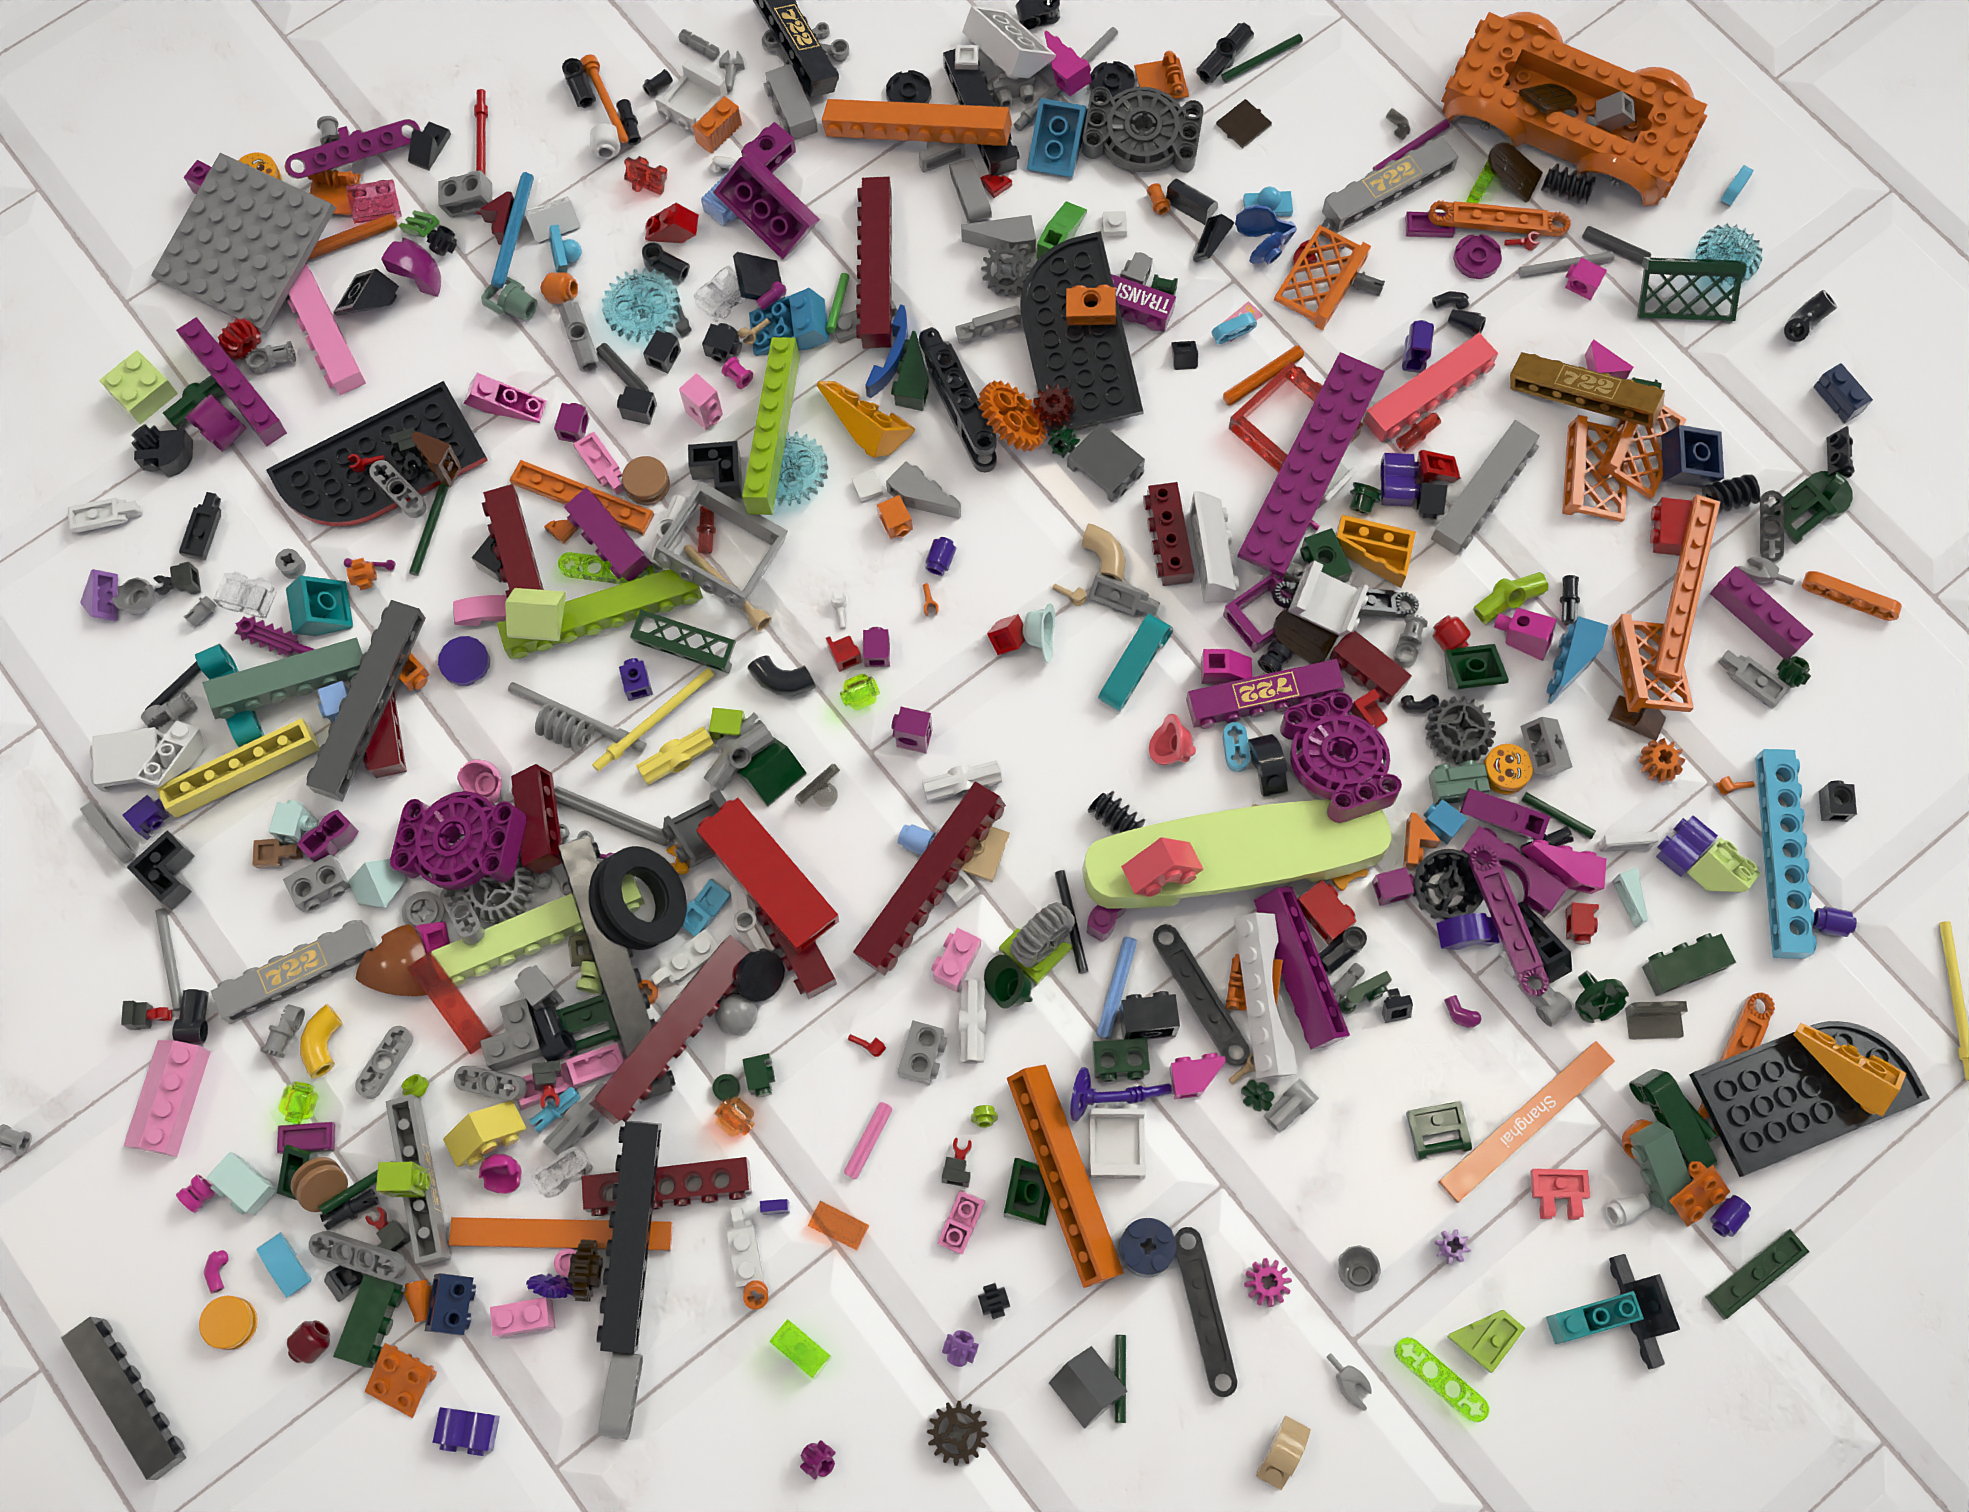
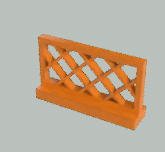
(1336, 290)
(1619, 448)
(1576, 470)
(1632, 665)

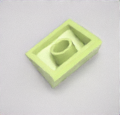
(535, 614)

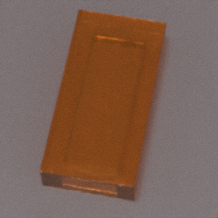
(838, 1225)

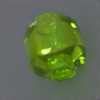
(860, 691)
(298, 1102)

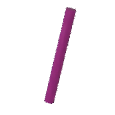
(1415, 144)

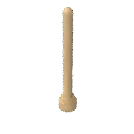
(758, 618)

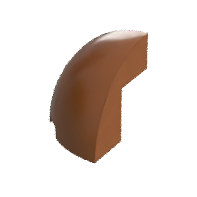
(387, 964)

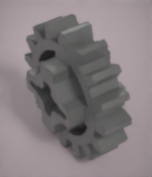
(998, 276)

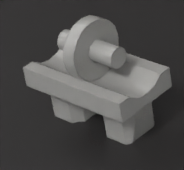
(1009, 88)

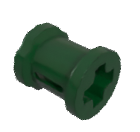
(1165, 285)

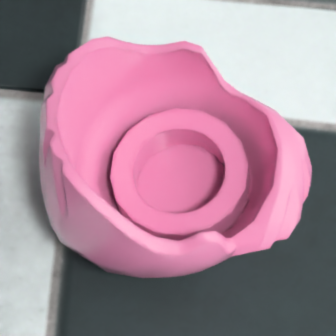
(481, 778)

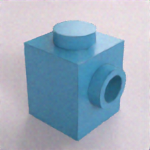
(1444, 820)

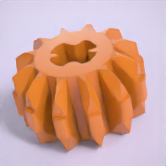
(1662, 770)

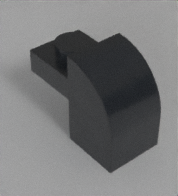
(172, 456)
(1270, 764)

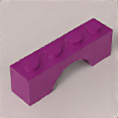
(1540, 888)

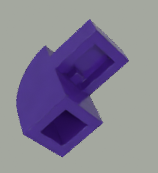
(1467, 931)

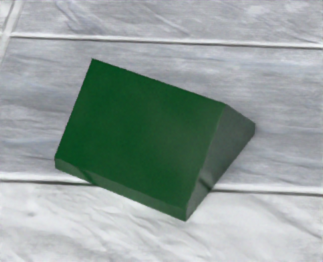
(1474, 667)
(772, 772)
(1027, 1194)

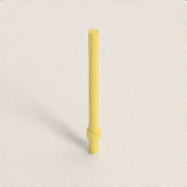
(615, 750)
(1956, 993)

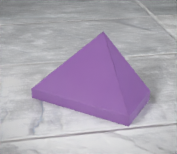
(98, 595)

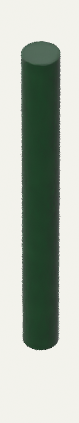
(1261, 58)
(428, 530)

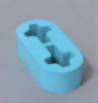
(1737, 185)
(1234, 328)
(1242, 746)

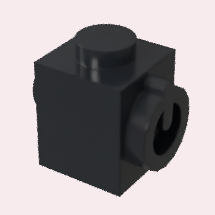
(721, 342)

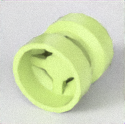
(589, 979)

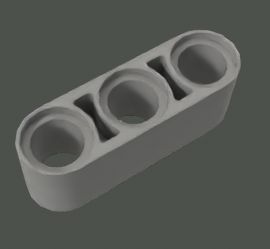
(970, 191)
(620, 1395)

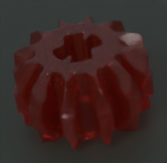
(1046, 400)

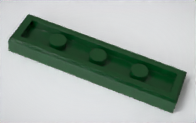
(1757, 1274)

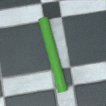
(837, 303)

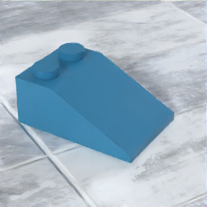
(1057, 137)

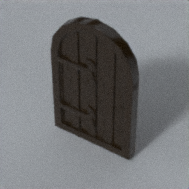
(1549, 97)
(1514, 170)
(1303, 637)

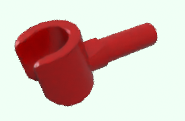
(1528, 242)
(362, 463)
(875, 1048)

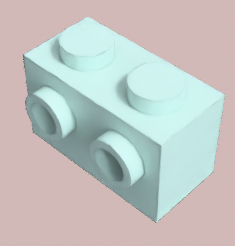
(291, 822)
(241, 1184)

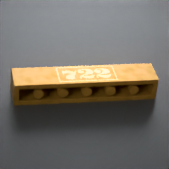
(1587, 389)

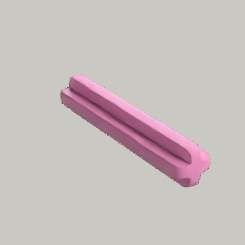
(868, 1140)

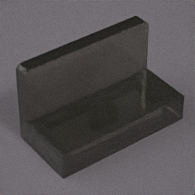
(1655, 1019)

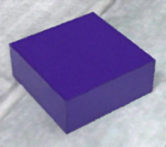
(776, 1206)

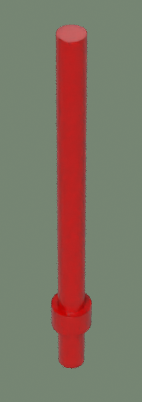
(481, 114)

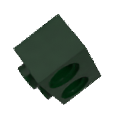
(1119, 1051)

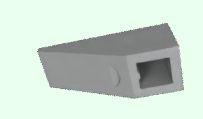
(921, 493)

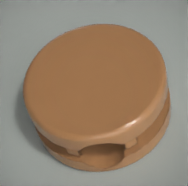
(645, 480)
(317, 1182)

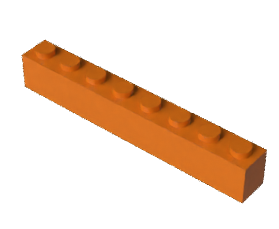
(917, 122)
(1064, 1176)

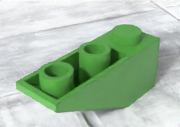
(1061, 227)

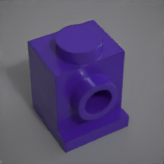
(638, 686)
(146, 816)

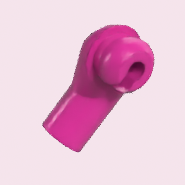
(211, 1270)

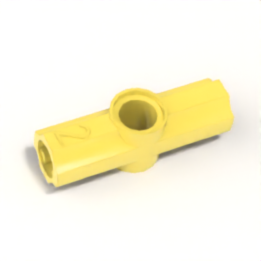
(675, 755)

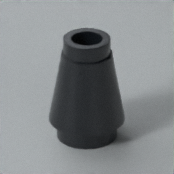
(1467, 321)

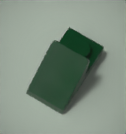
(291, 1161)

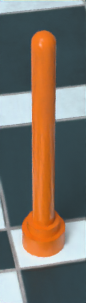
(592, 68)

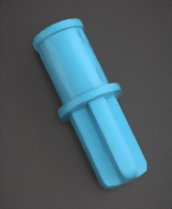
(551, 1113)

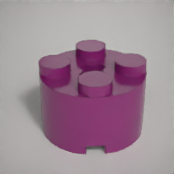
(216, 422)

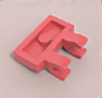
(1560, 1184)

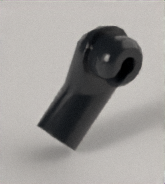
(1459, 298)
(1421, 707)

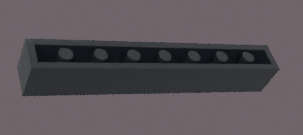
(630, 1237)

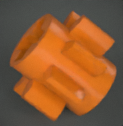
(361, 573)

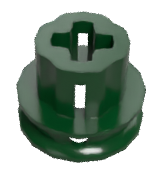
(1364, 497)

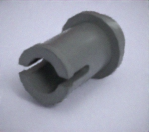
(1368, 283)

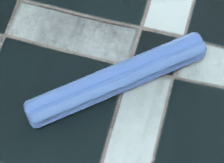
(1116, 988)

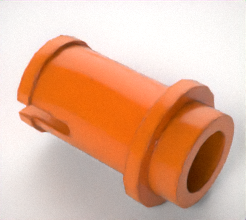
(1160, 203)

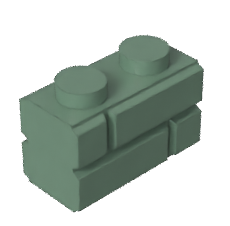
(1453, 782)

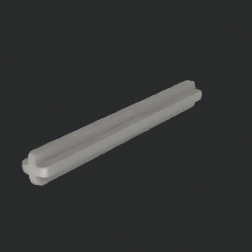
(610, 815)

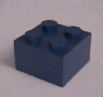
(1692, 456)

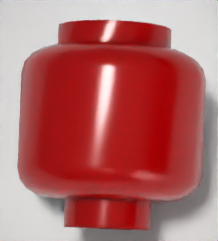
(1451, 633)

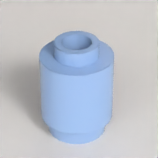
(915, 838)

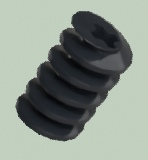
(1569, 183)
(1734, 492)
(1114, 814)

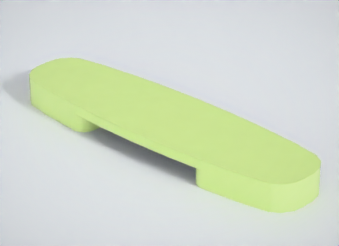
(1241, 851)

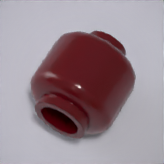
(308, 1342)

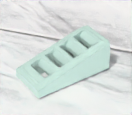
(1631, 895)

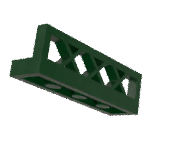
(680, 650)

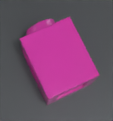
(1585, 278)

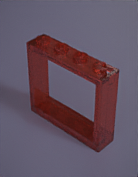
(1253, 436)

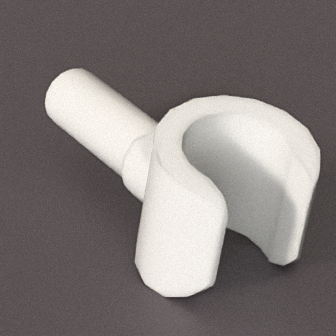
(839, 606)

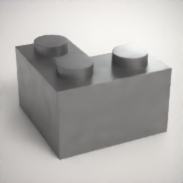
(518, 1043)

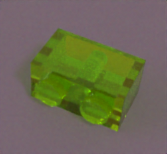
(801, 1349)

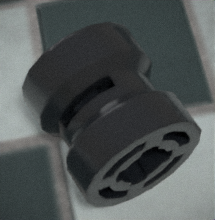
(1274, 658)

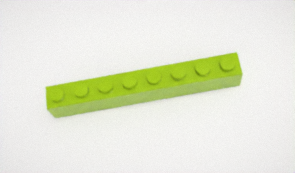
(771, 426)
(610, 609)

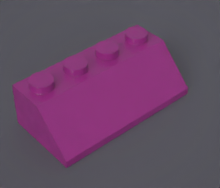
(766, 205)

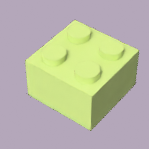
(138, 387)

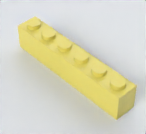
(238, 768)

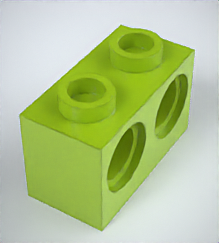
(402, 1179)

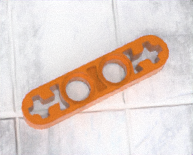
(1851, 595)

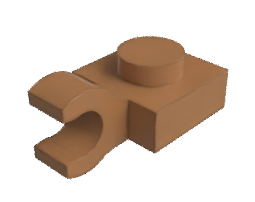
(271, 852)

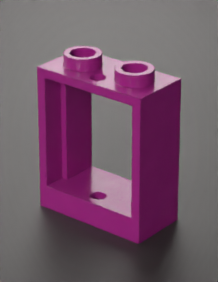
(1241, 623)

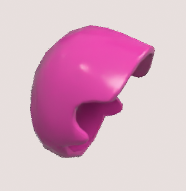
(500, 1173)

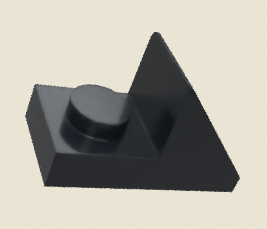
(427, 145)

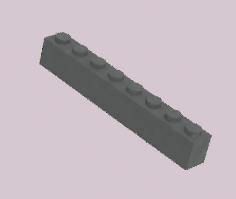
(365, 701)

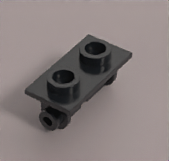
(1839, 453)

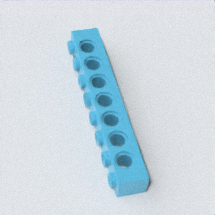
(1777, 864)

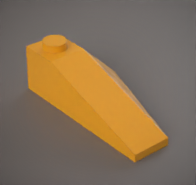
(866, 424)
(1867, 1080)

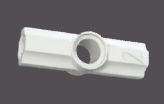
(673, 510)
(960, 779)
(972, 1022)

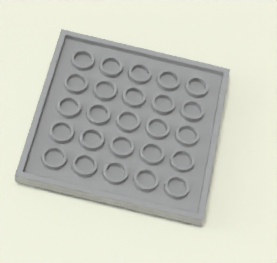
(243, 241)

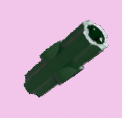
(191, 397)

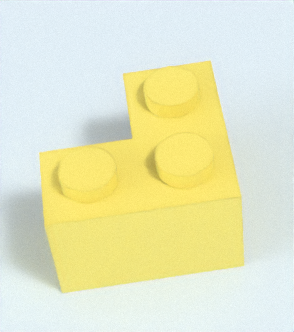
(483, 1132)

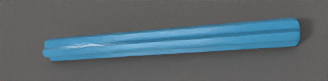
(512, 230)

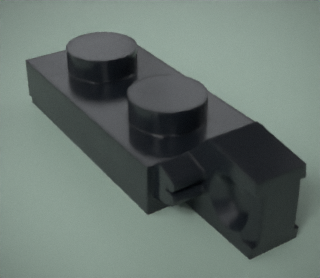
(201, 528)

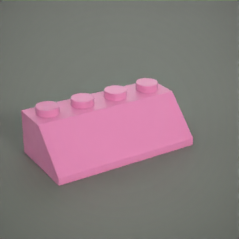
(167, 1097)

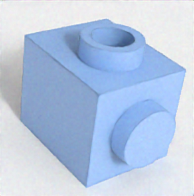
(331, 698)

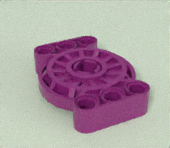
(1330, 777)
(430, 840)

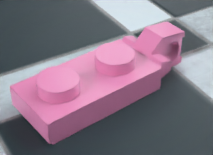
(599, 462)

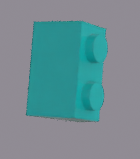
(318, 606)

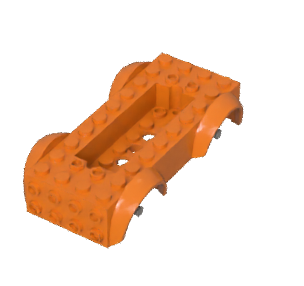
(1530, 52)

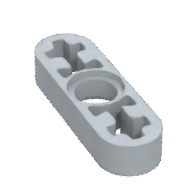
(398, 499)
(107, 832)
(469, 919)
(387, 1073)
(500, 1078)

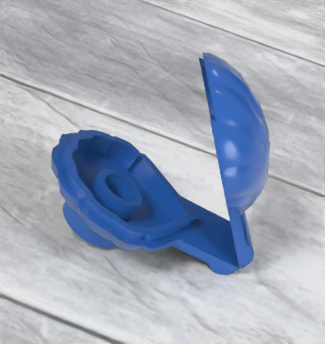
(1261, 220)

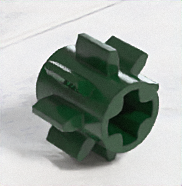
(1065, 445)
(1794, 671)

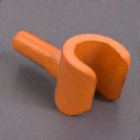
(928, 599)
(1727, 786)

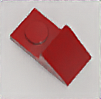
(1437, 466)

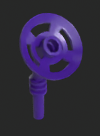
(1085, 1095)

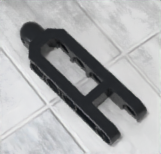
(965, 415)

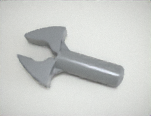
(730, 68)

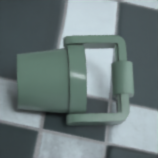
(511, 301)

